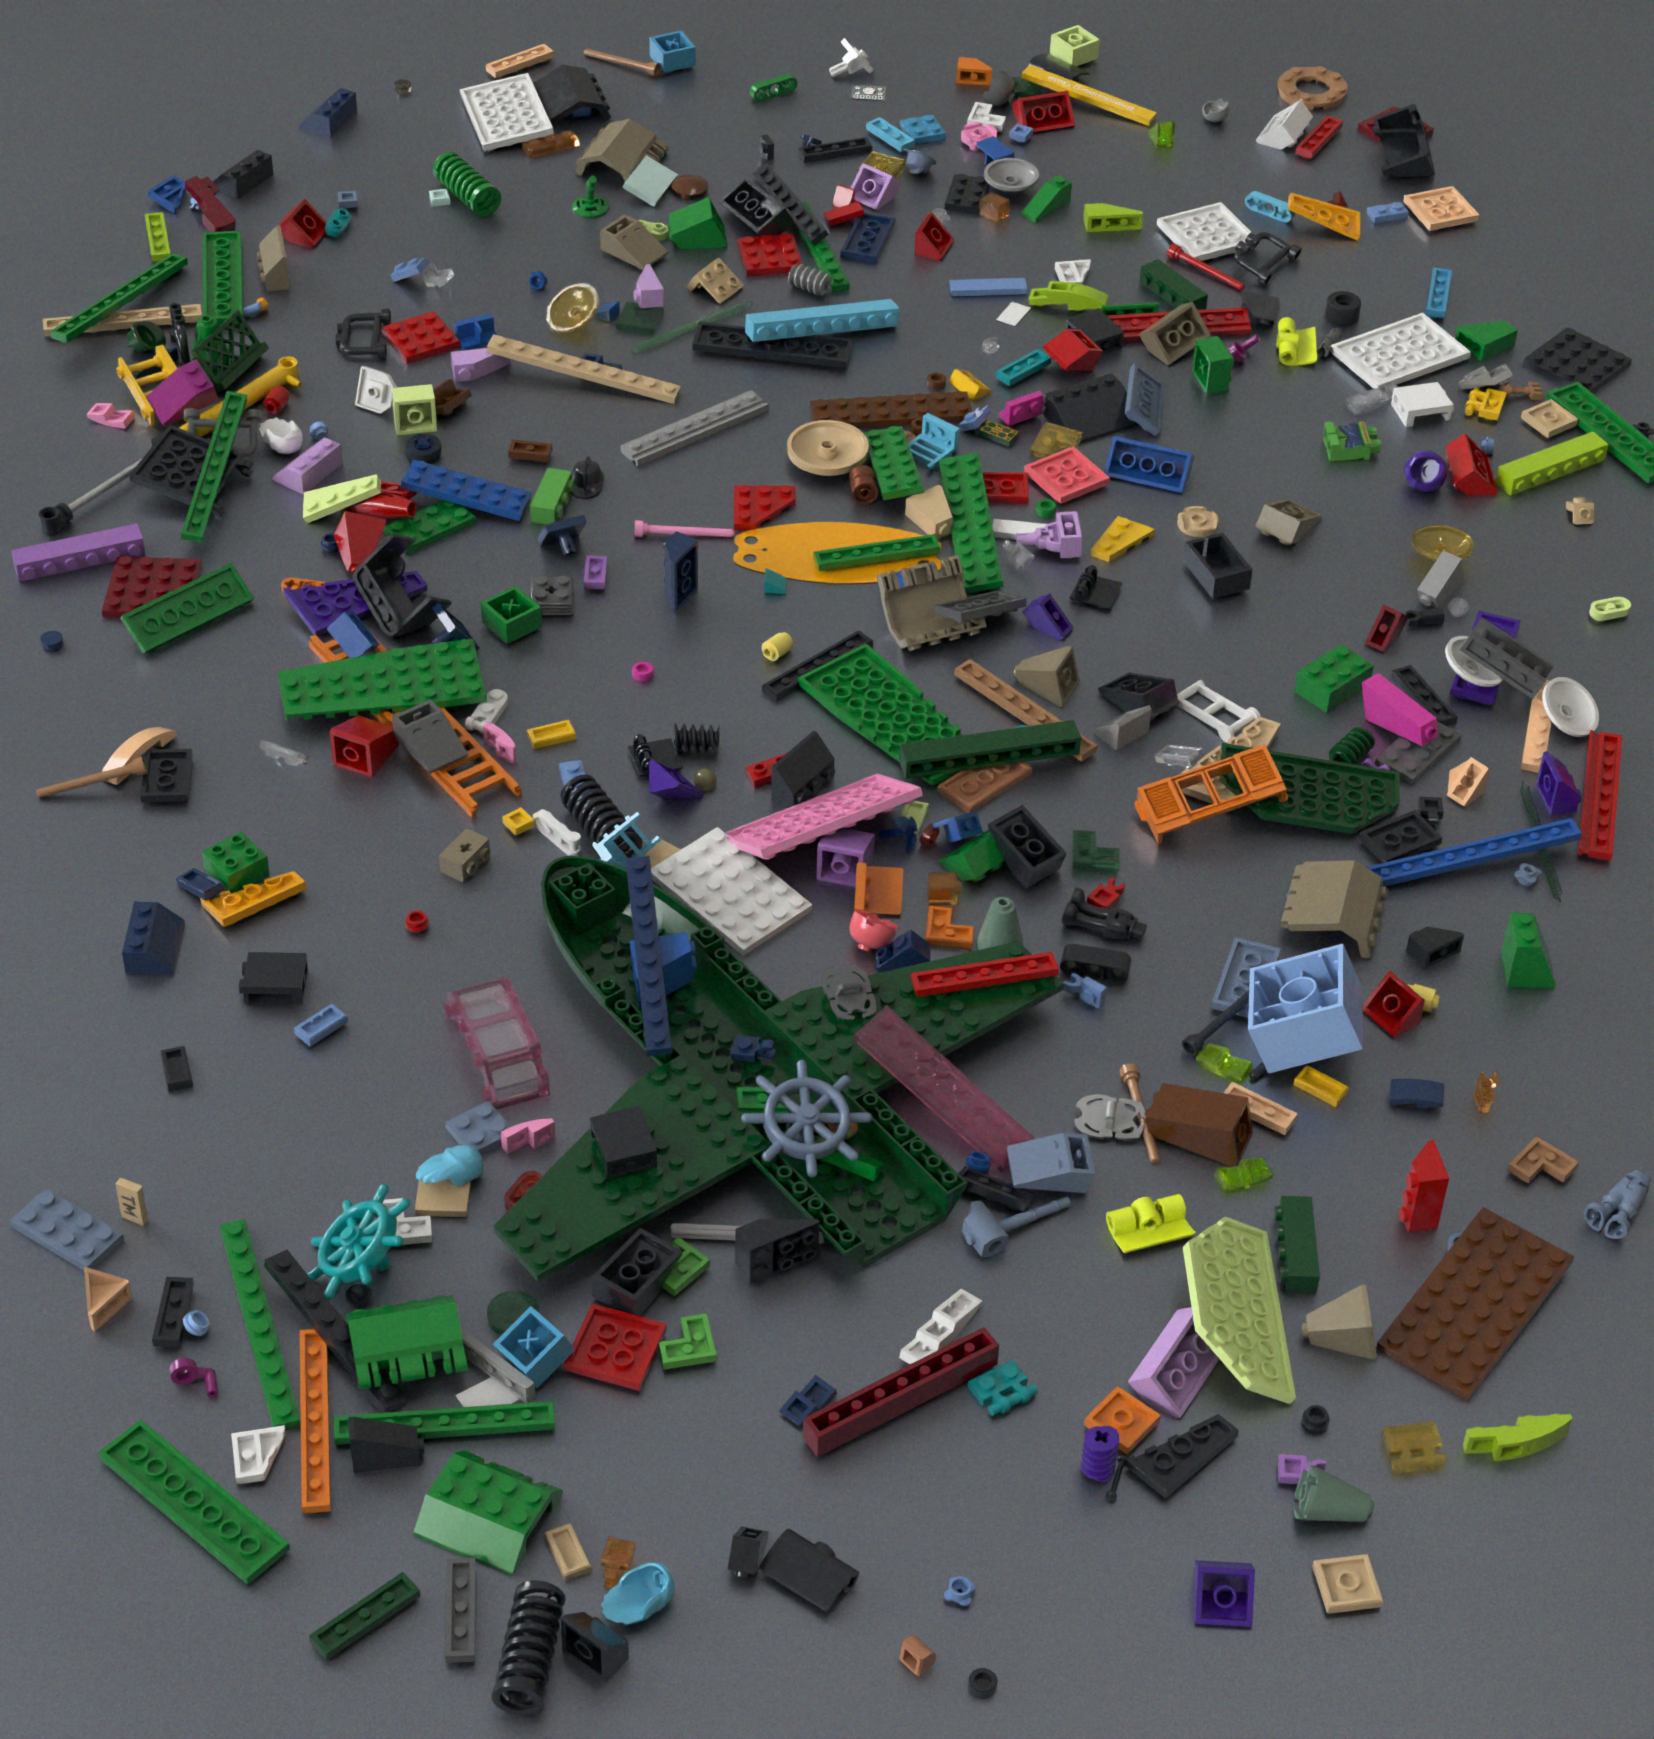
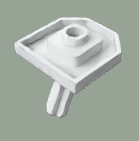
(852, 61)
(374, 390)

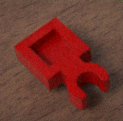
(1106, 896)

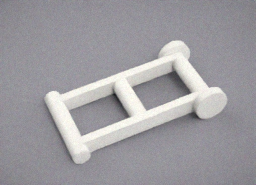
(1225, 732)

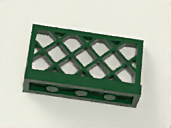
(241, 362)

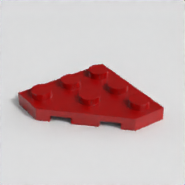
(760, 503)

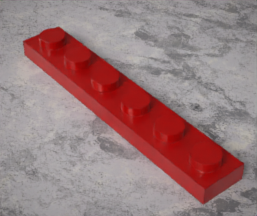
(984, 974)

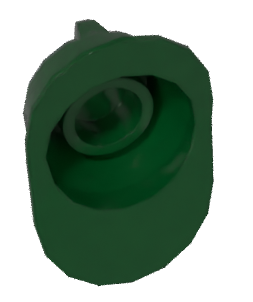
(145, 336)

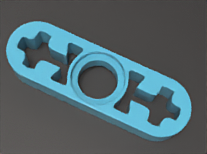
(1261, 207)

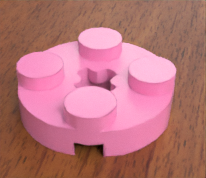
(976, 132)

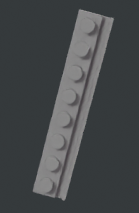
(694, 428)

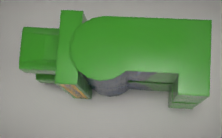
(1350, 441)

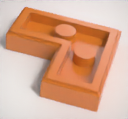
(943, 933)

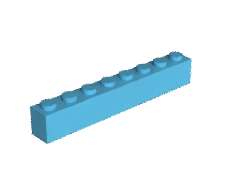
(822, 320)

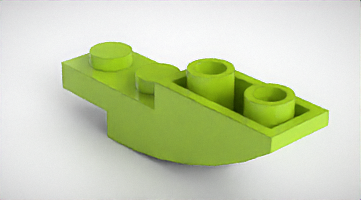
(1076, 296)
(1525, 1438)

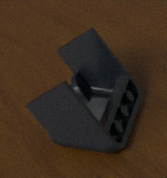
(385, 596)

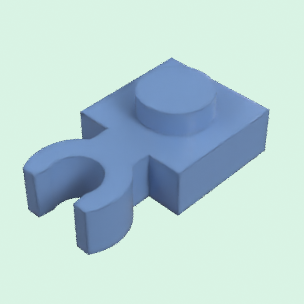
(975, 419)

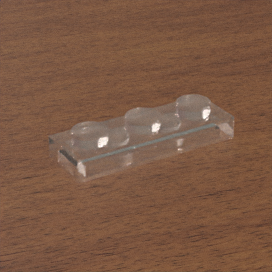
(1370, 399)

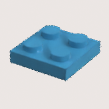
(923, 129)

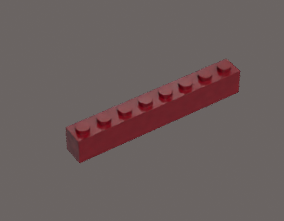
(900, 1391)

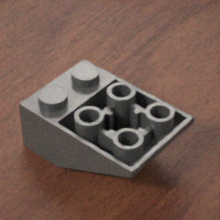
(428, 736)

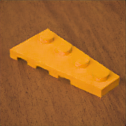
(1329, 215)
(254, 897)

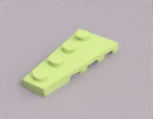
(338, 496)

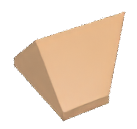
(1467, 781)
(104, 1296)

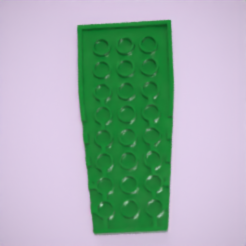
(385, 680)
(878, 702)

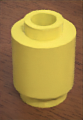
(777, 646)
(1430, 996)

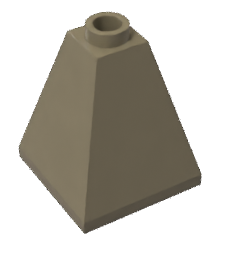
(1050, 675)
(1343, 1325)

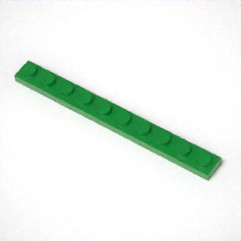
(118, 298)
(214, 467)
(259, 1325)

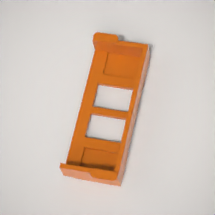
(1165, 805)

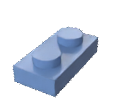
(1387, 212)
(411, 268)
(570, 770)

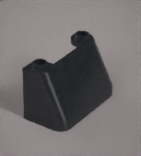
(1404, 144)

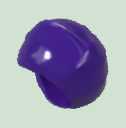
(1425, 471)

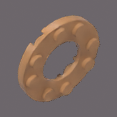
(1291, 94)

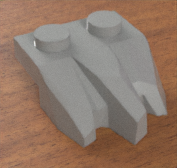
(1481, 377)

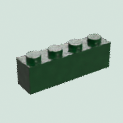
(1171, 285)
(1298, 1244)

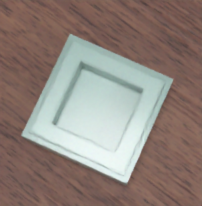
(439, 197)

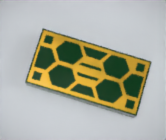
(997, 433)

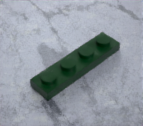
(364, 1616)

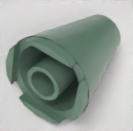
(1000, 925)
(1330, 1498)

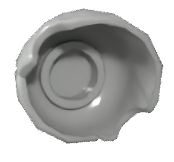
(1215, 110)

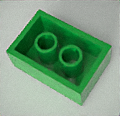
(1333, 678)

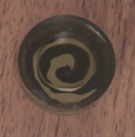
(402, 86)

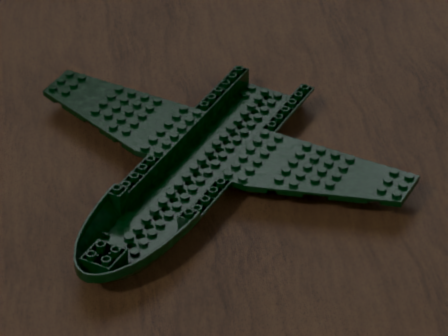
(693, 1092)

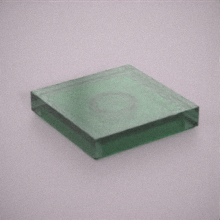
(639, 319)

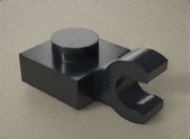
(1431, 809)

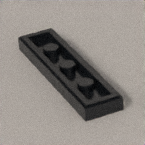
(835, 149)
(1423, 694)

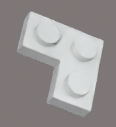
(982, 113)
(411, 1229)

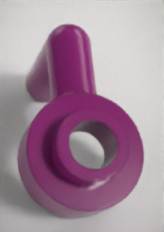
(1238, 350)
(186, 1371)

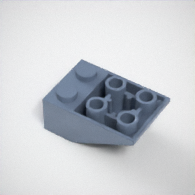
(1052, 1163)

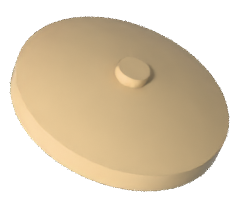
(827, 447)

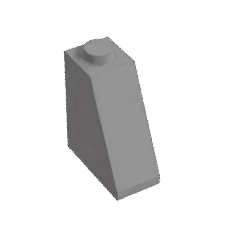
(1441, 580)

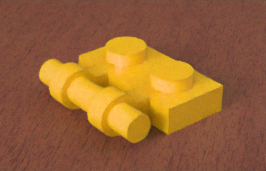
(1490, 404)

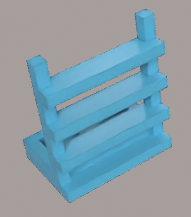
(935, 442)
(612, 853)

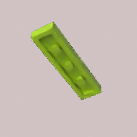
(157, 236)

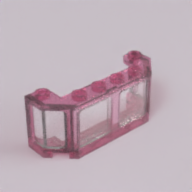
(500, 1042)

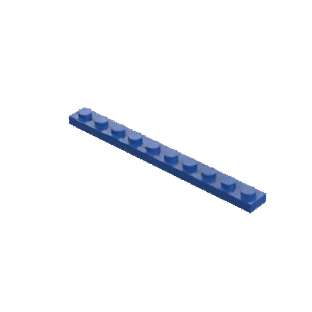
(1477, 852)

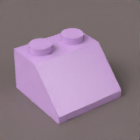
(874, 187)

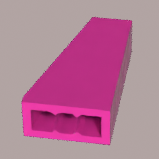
(1396, 711)

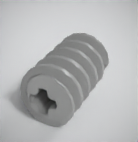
(809, 279)

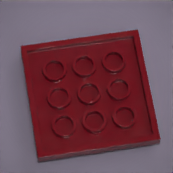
(144, 580)

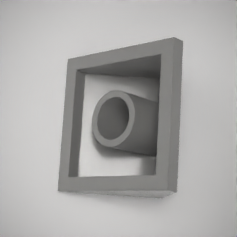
(1125, 727)

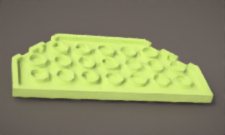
(1239, 1306)

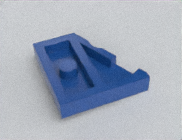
(169, 193)

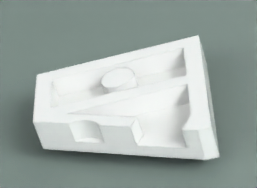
(1073, 271)
(255, 1452)

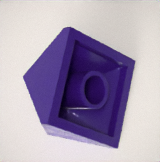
(669, 783)

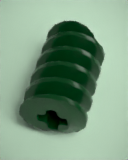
(1352, 746)

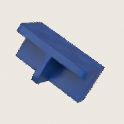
(994, 149)
(475, 331)
(352, 635)
(961, 826)

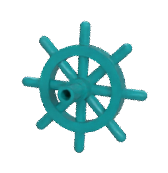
(358, 1241)

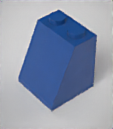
(676, 959)

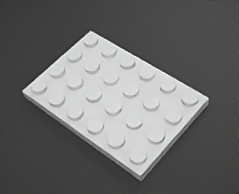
(506, 112)
(1400, 351)
(731, 891)

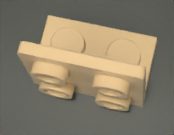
(716, 280)

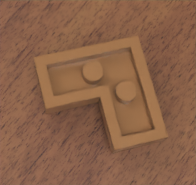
(1542, 1156)

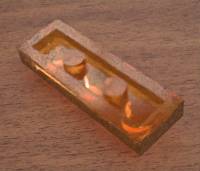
(550, 144)

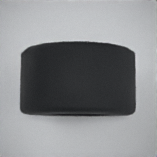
(1343, 308)

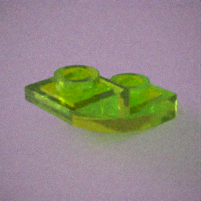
(1246, 1175)

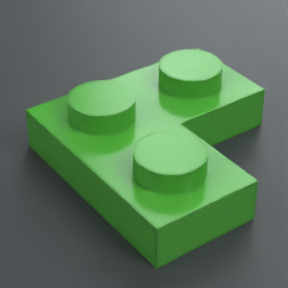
(694, 1348)

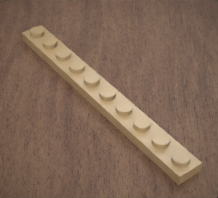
(583, 369)

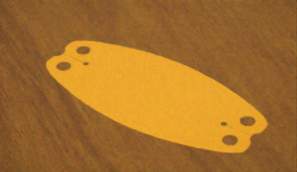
(792, 549)

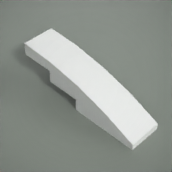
(943, 1327)

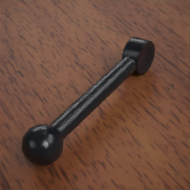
(1111, 1495)

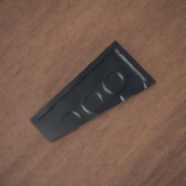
(1182, 1456)

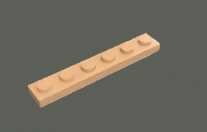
(1537, 734)

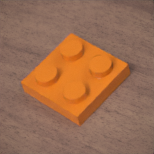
(1126, 1415)

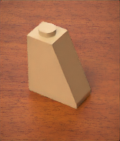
(930, 511)

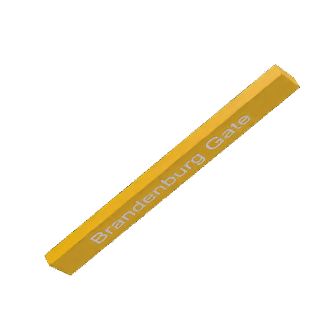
(1089, 95)

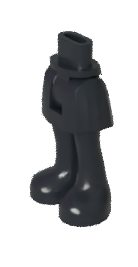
(1113, 922)

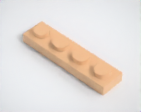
(519, 61)

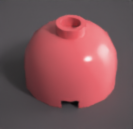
(871, 930)

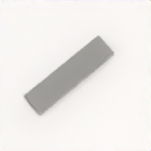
(498, 1368)

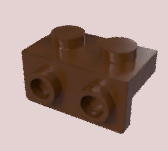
(449, 397)

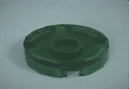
(507, 1308)

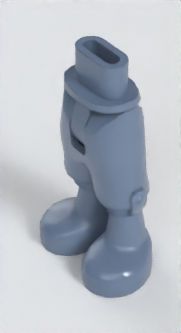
(1623, 1198)

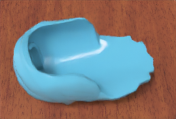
(456, 1163)
(639, 1594)

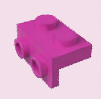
(1022, 408)

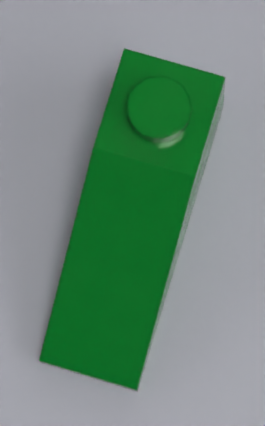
(1049, 198)

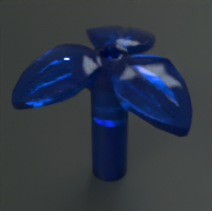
(904, 828)

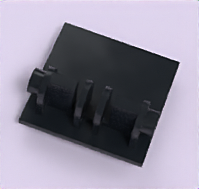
(1095, 589)
(660, 750)

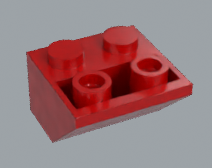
(1074, 350)

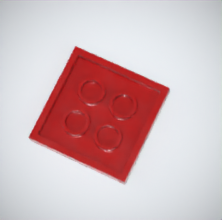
(768, 254)
(420, 337)
(615, 1347)

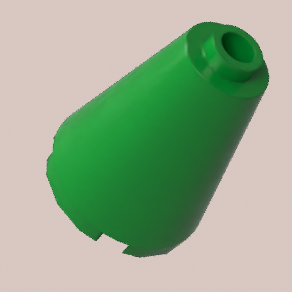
(204, 327)

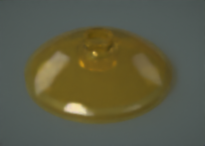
(572, 308)
(1433, 539)

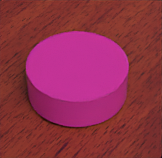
(643, 671)

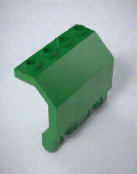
(406, 1336)

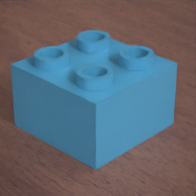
(673, 51)
(534, 1346)

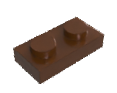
(530, 450)

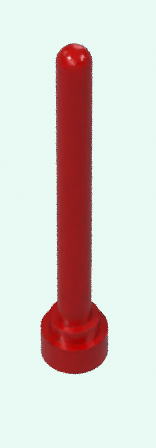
(1176, 252)

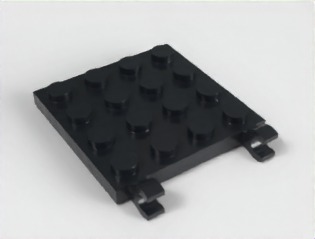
(176, 464)

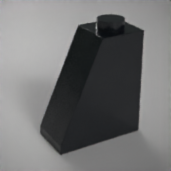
(383, 1445)

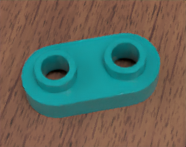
(338, 222)

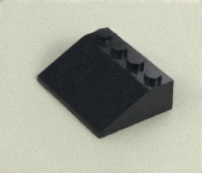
(1089, 407)

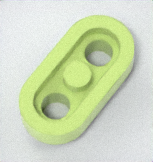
(658, 230)
(1610, 608)

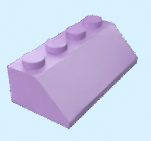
(1174, 1366)

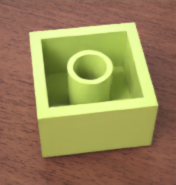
(1075, 46)
(414, 409)

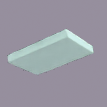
(650, 181)

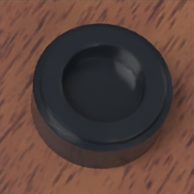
(982, 1683)

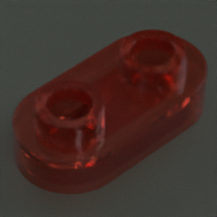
(520, 1187)

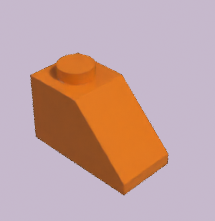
(973, 72)

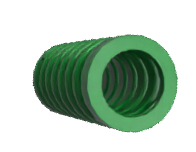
(467, 184)

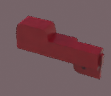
(215, 215)

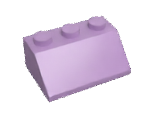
(310, 466)

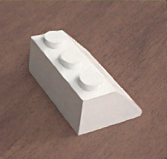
(1286, 126)

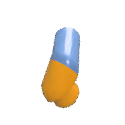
(260, 306)

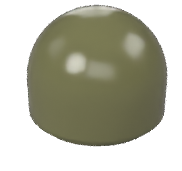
(705, 780)

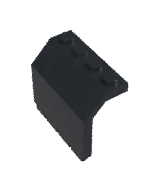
(568, 90)

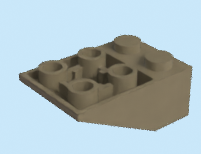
(631, 242)

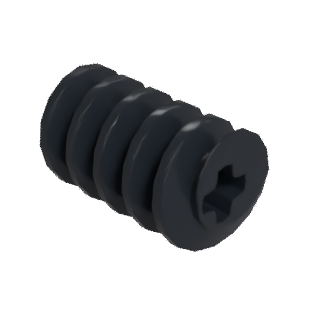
(696, 738)

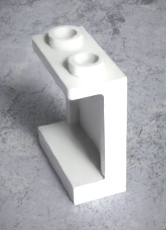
(1420, 401)

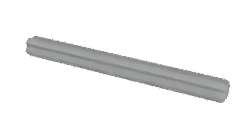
(709, 1231)

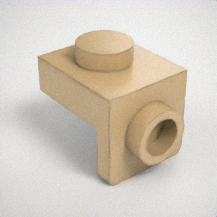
(1582, 510)

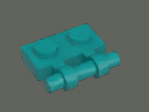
(999, 1382)

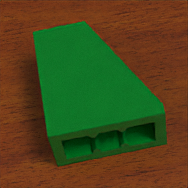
(1487, 338)

